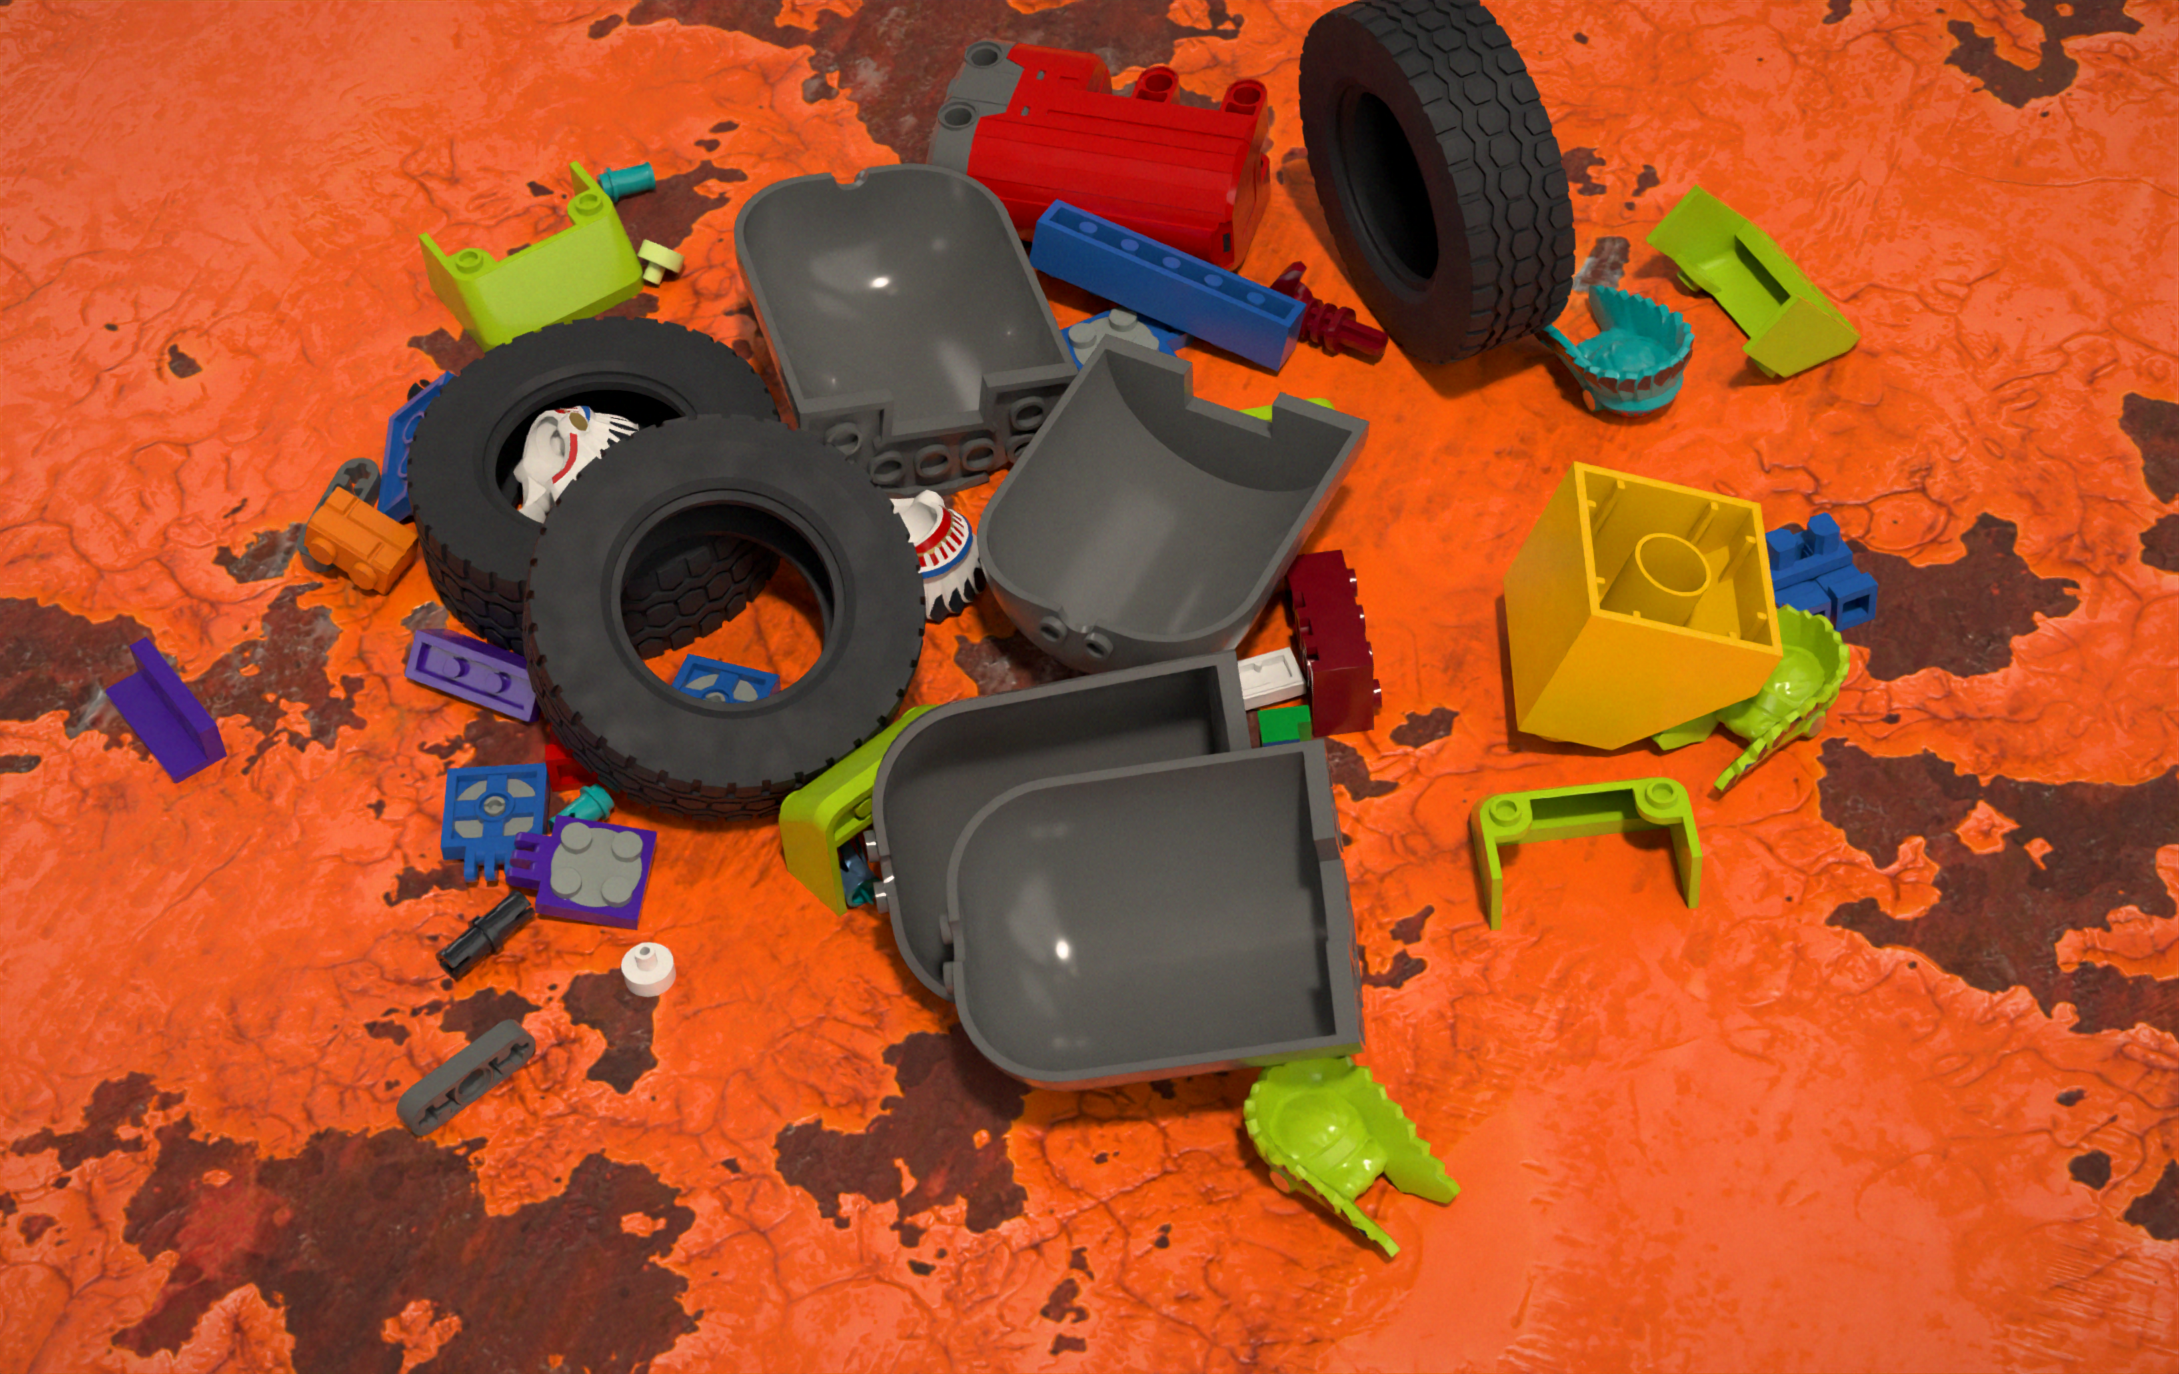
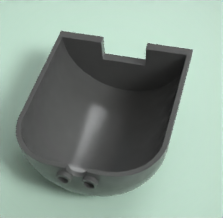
(903, 322)
(1155, 516)
(985, 744)
(1157, 922)

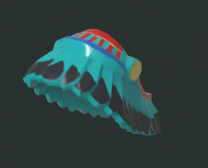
(1633, 360)

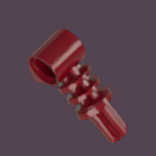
(1325, 321)

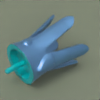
(856, 875)

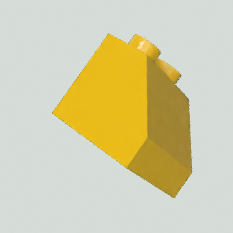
(1637, 609)

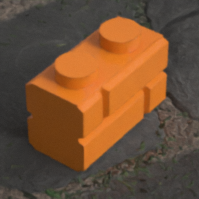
(360, 541)

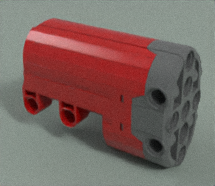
(1049, 129)

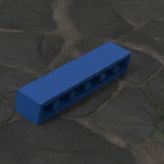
(1167, 284)

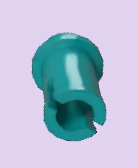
(627, 180)
(590, 805)

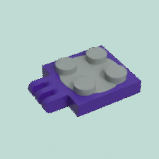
(586, 870)

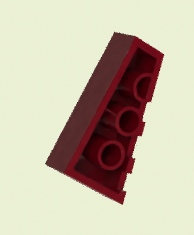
(1332, 644)

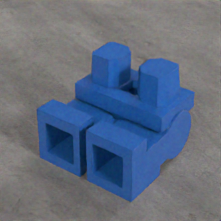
(1818, 574)

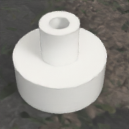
(648, 969)

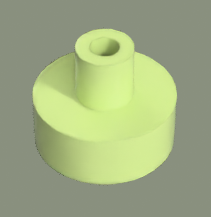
(659, 260)

